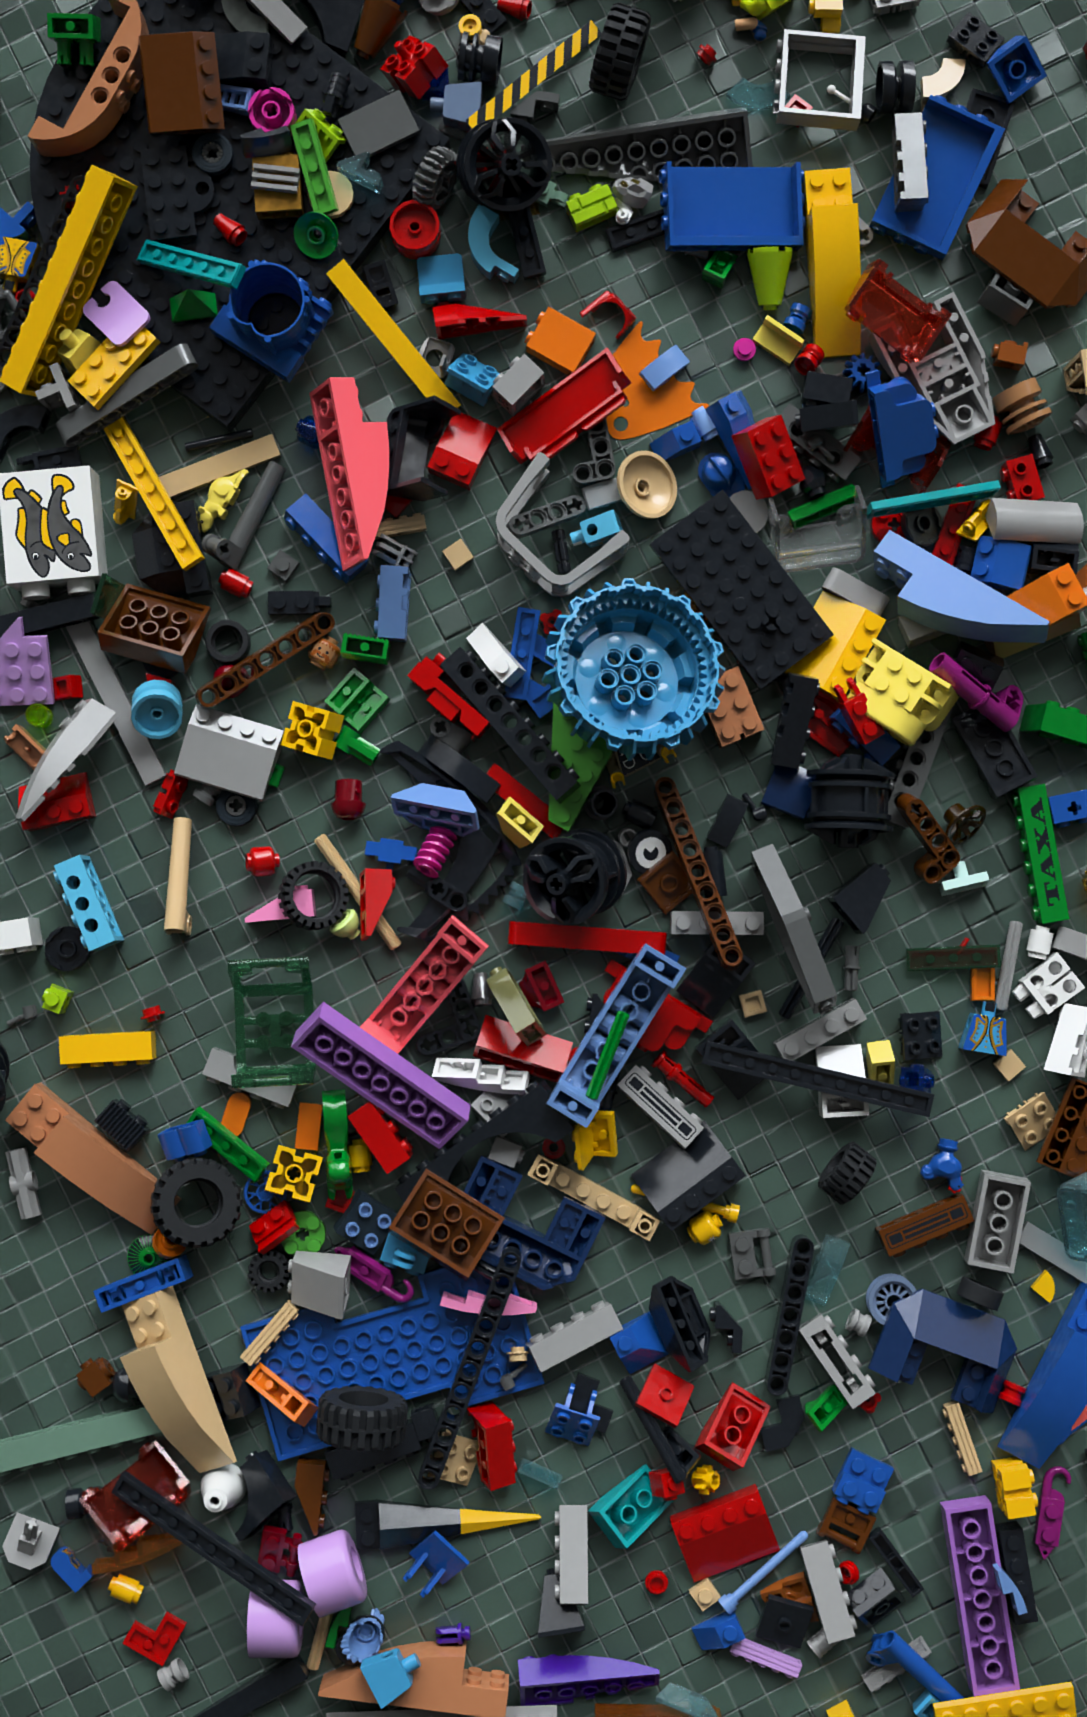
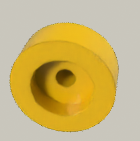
(471, 24)

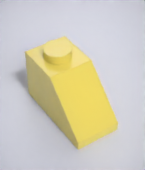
(518, 823)
(880, 1061)

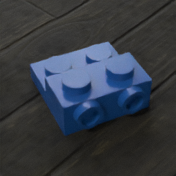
(862, 1481)

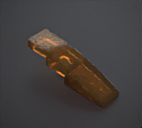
(147, 1548)

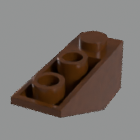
(309, 1484)

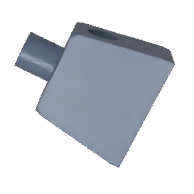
(458, 104)

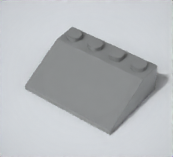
(229, 752)

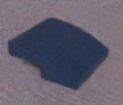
(788, 791)

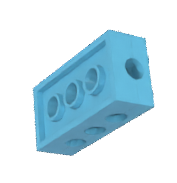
(99, 909)

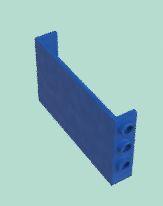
(956, 161)
(732, 207)

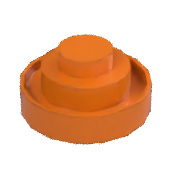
(164, 1246)

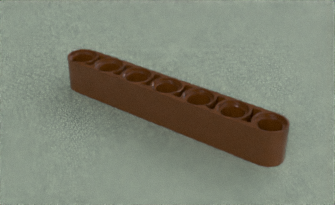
(276, 658)

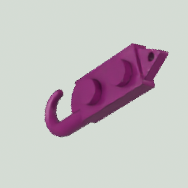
(375, 1274)
(1050, 1513)

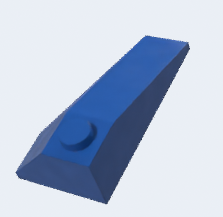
(729, 417)

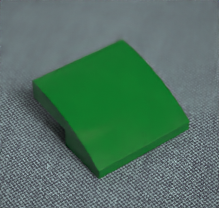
(357, 700)

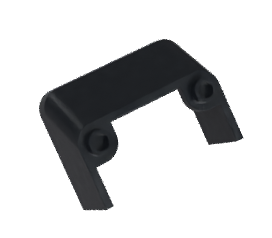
(409, 436)

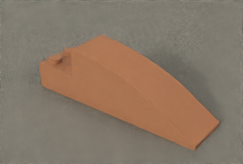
(85, 1155)
(437, 1685)

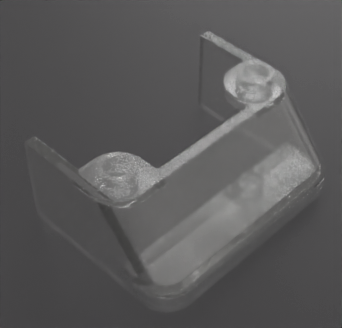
(820, 543)

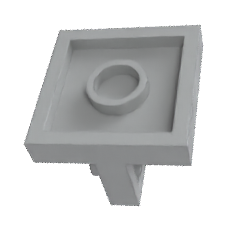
(59, 393)

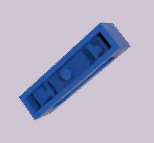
(143, 1283)

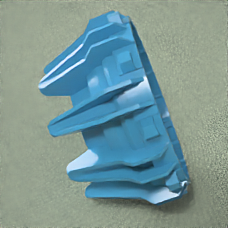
(667, 641)

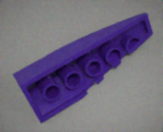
(565, 1677)

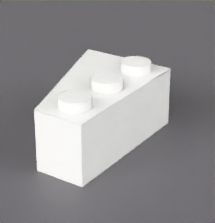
(1069, 1043)

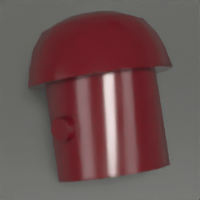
(348, 799)

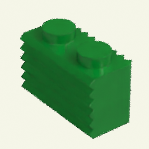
(365, 648)

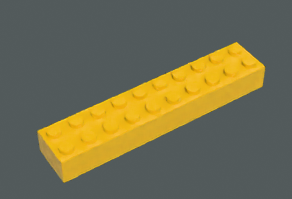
(68, 279)

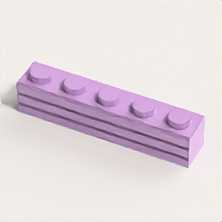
(767, 1657)

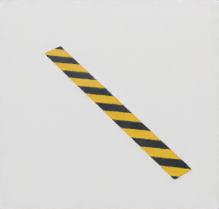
(536, 74)

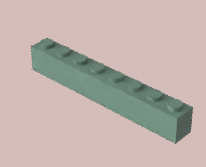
(76, 1437)

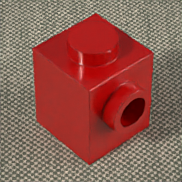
(664, 1485)

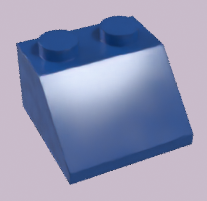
(1001, 563)

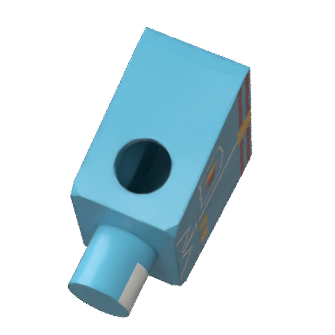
(607, 525)

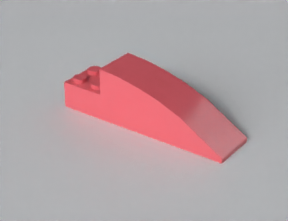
(353, 465)

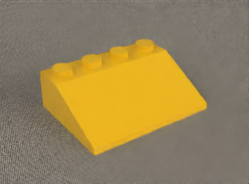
(842, 653)

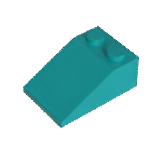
(628, 1509)

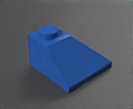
(1016, 67)
(638, 1343)

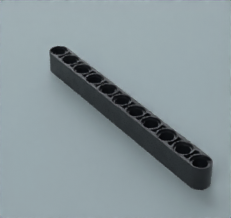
(465, 1378)

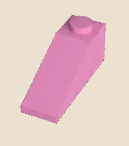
(303, 898)

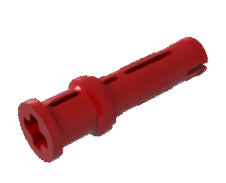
(674, 1072)

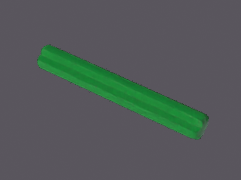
(607, 1055)

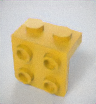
(596, 1139)

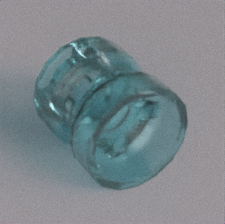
(515, 896)

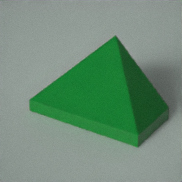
(193, 305)

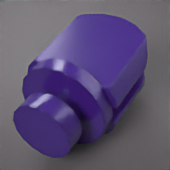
(459, 1638)

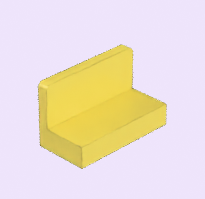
(778, 340)

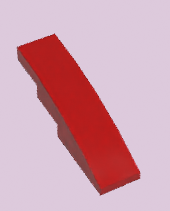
(530, 802)

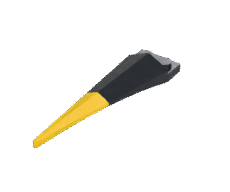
(395, 1524)

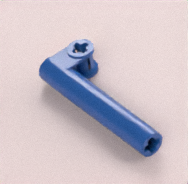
(891, 1649)

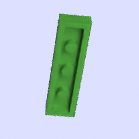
(314, 167)

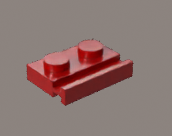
(274, 1227)

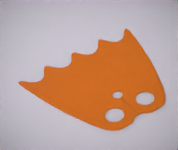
(648, 408)

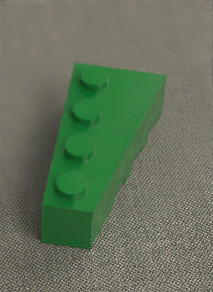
(1056, 722)

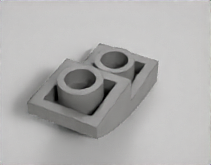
(601, 494)

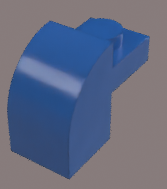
(17, 226)

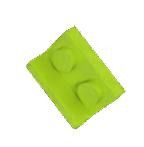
(329, 135)

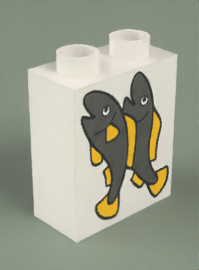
(52, 531)

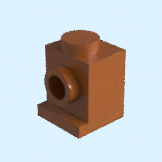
(1009, 354)

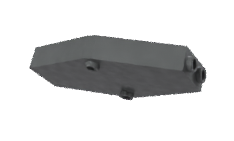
(794, 929)

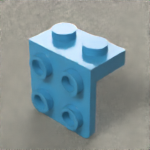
(441, 278)

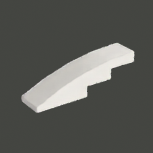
(479, 1076)

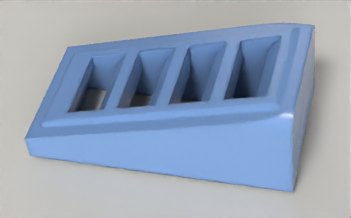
(236, 91)

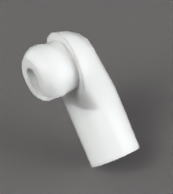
(624, 214)

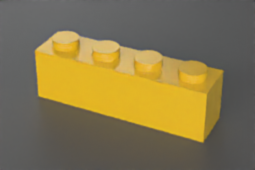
(107, 1048)

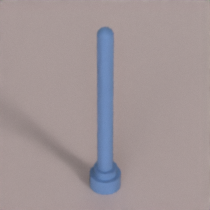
(730, 1600)

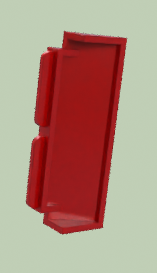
(567, 409)

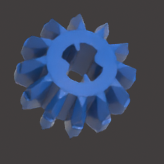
(859, 363)

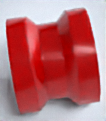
(1012, 1392)

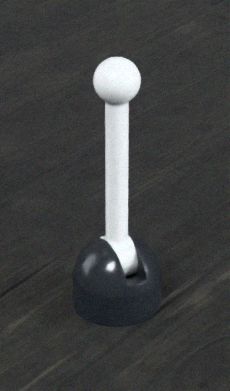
(868, 110)

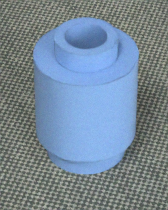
(704, 424)

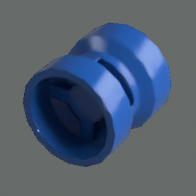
(798, 316)

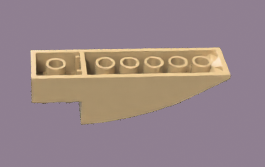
(173, 1382)

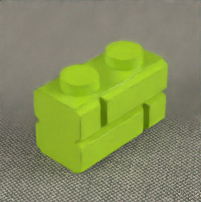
(591, 207)

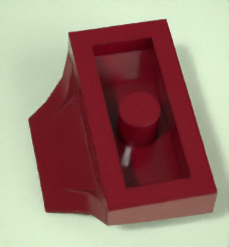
(541, 987)

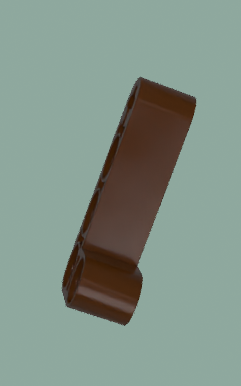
(935, 850)

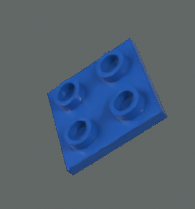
(573, 1424)
(439, 1558)

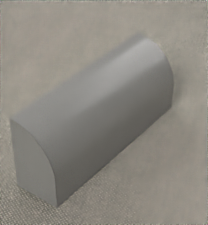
(1035, 520)

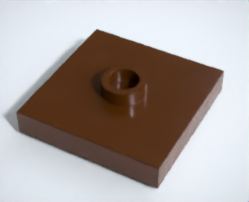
(666, 882)

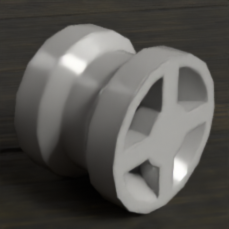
(858, 1322)

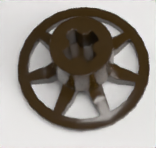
(961, 819)

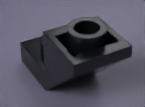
(724, 1320)

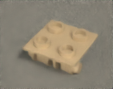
(1031, 1120)
(460, 1460)

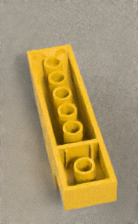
(832, 259)

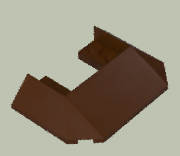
(1022, 254)

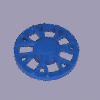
(261, 1194)

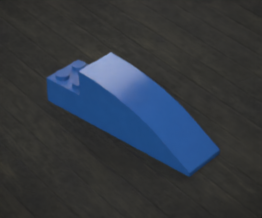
(1055, 1390)

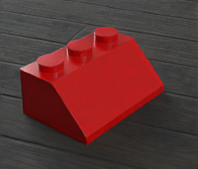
(64, 804)

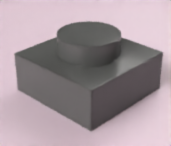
(283, 565)

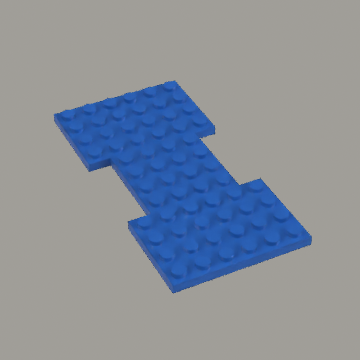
(396, 1348)

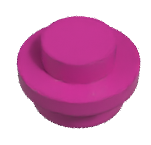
(744, 349)

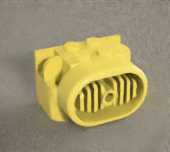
(902, 694)

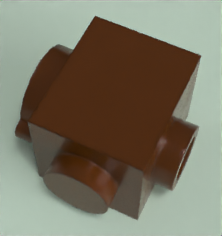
(95, 1375)

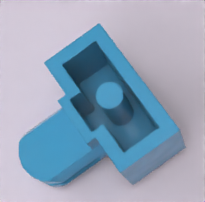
(400, 1254)

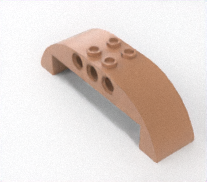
(105, 95)

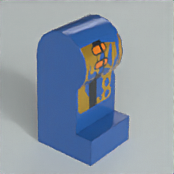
(70, 1568)

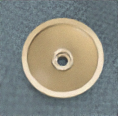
(655, 482)

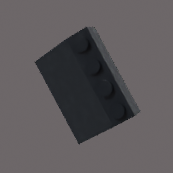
(688, 1179)

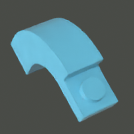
(479, 233)

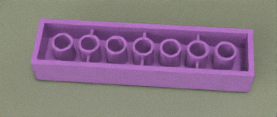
(381, 1075)
(978, 1600)

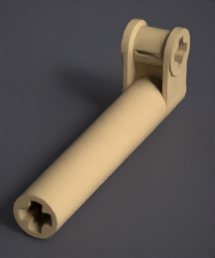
(176, 916)

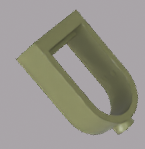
(515, 1006)

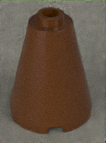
(376, 26)

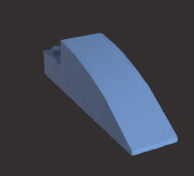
(950, 599)

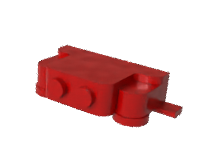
(670, 1024)

